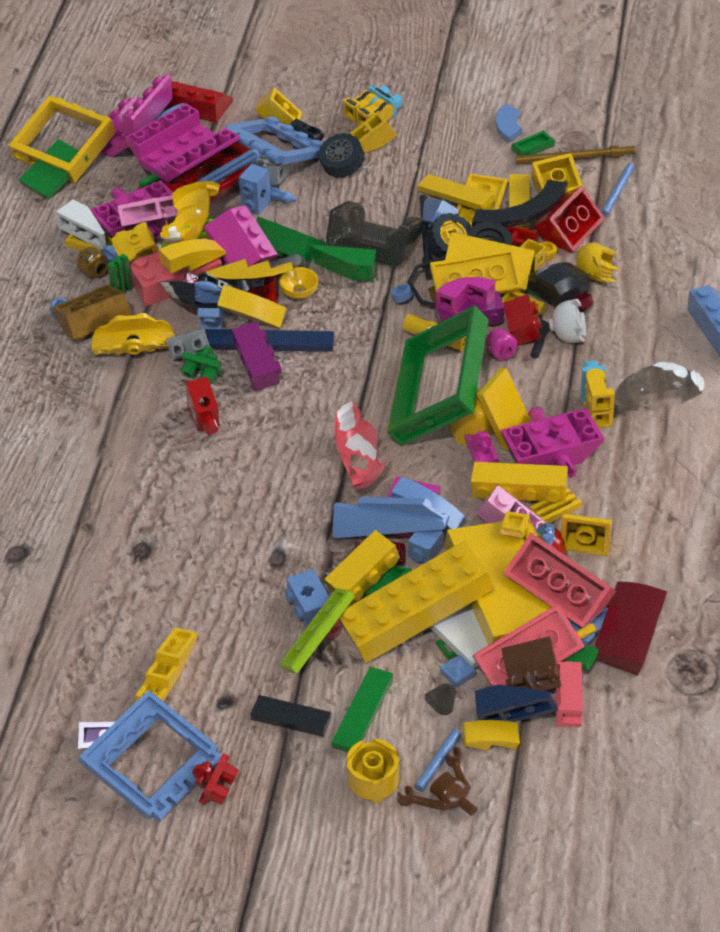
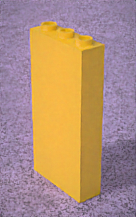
(509, 602)

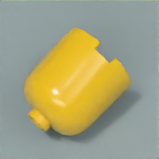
(471, 423)

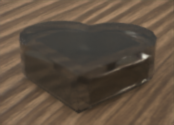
(442, 698)

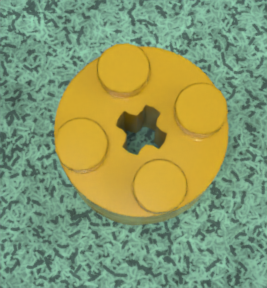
(373, 770)

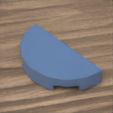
(207, 292)

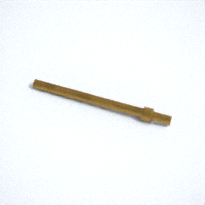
(613, 151)

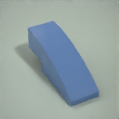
(409, 489)

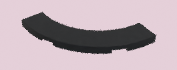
(528, 211)

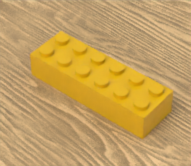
(415, 601)

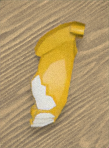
(193, 210)

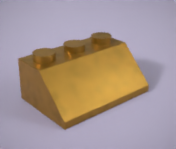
(90, 311)

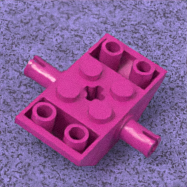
(108, 215)
(554, 440)

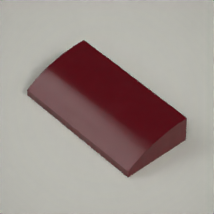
(629, 625)

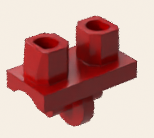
(521, 235)
(222, 771)

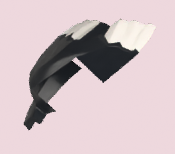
(186, 290)

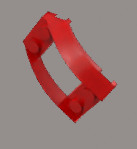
(204, 169)

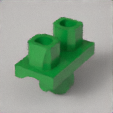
(204, 362)

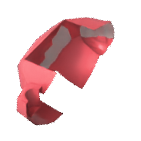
(358, 437)

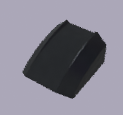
(559, 282)

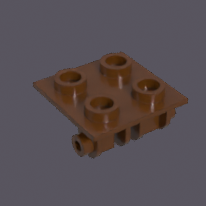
(532, 665)

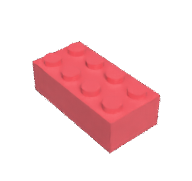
(148, 272)

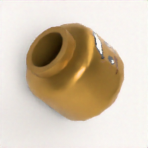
(92, 262)

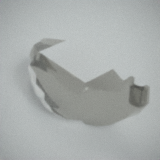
(655, 379)

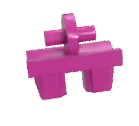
(481, 447)

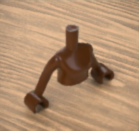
(448, 789)

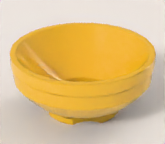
(299, 279)

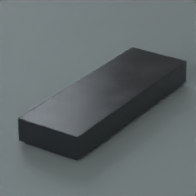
(291, 715)

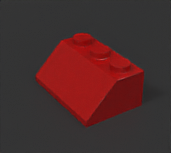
(208, 102)
(570, 220)

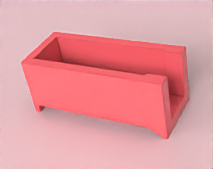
(569, 695)

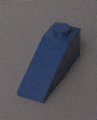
(512, 703)

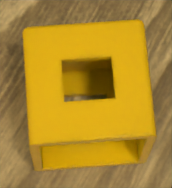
(539, 254)

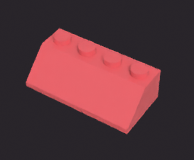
(559, 581)

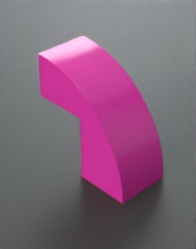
(455, 293)

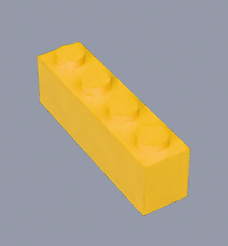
(521, 481)

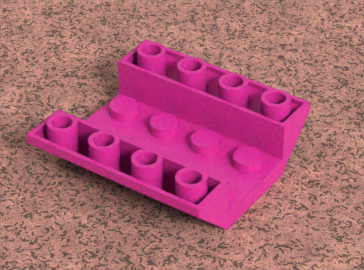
(137, 113)
(177, 143)

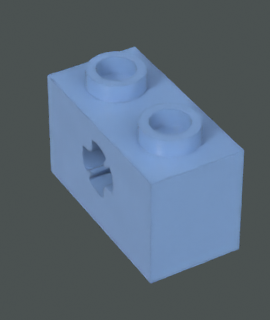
(255, 188)
(306, 595)

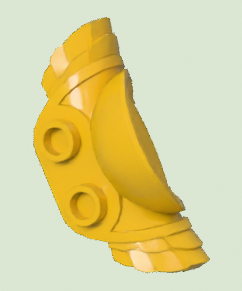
(113, 336)

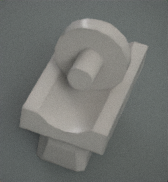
(187, 342)

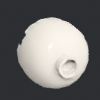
(568, 322)

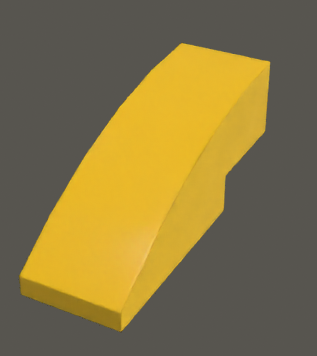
(189, 254)
(251, 306)

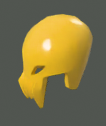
(596, 262)

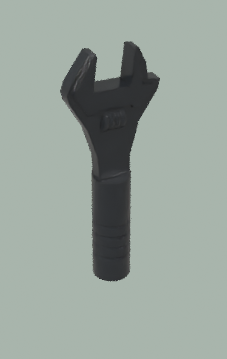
(539, 342)

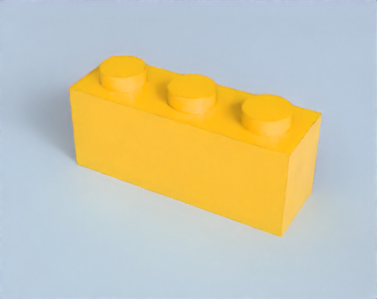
(364, 566)

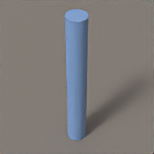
(437, 760)

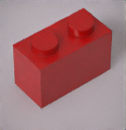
(522, 319)

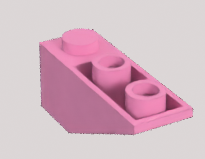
(498, 502)

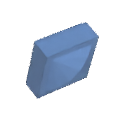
(457, 671)

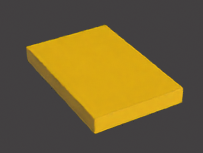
(502, 404)

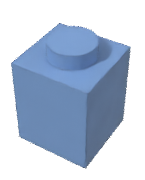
(425, 545)

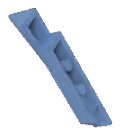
(386, 516)

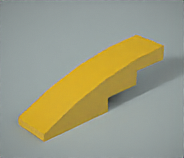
(241, 270)
(168, 663)

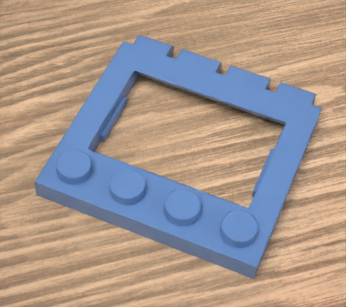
(308, 146)
(124, 733)

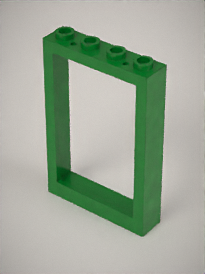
(403, 423)

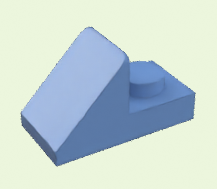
(211, 318)

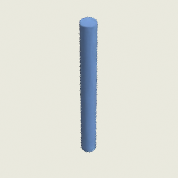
(617, 189)

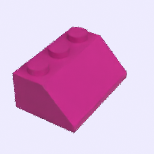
(240, 237)

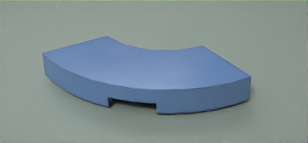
(506, 122)

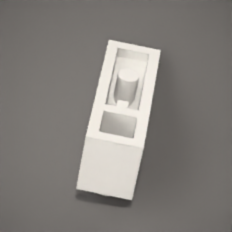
(81, 223)

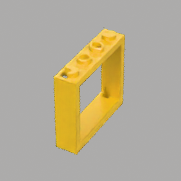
(105, 131)

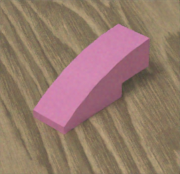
(147, 211)

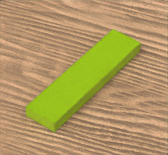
(316, 630)

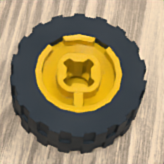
(440, 232)

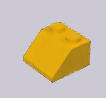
(558, 169)
(586, 534)

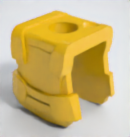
(135, 242)

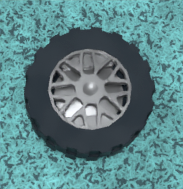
(341, 155)

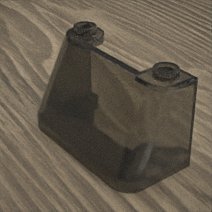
(349, 229)

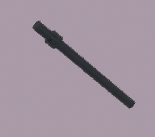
(427, 253)

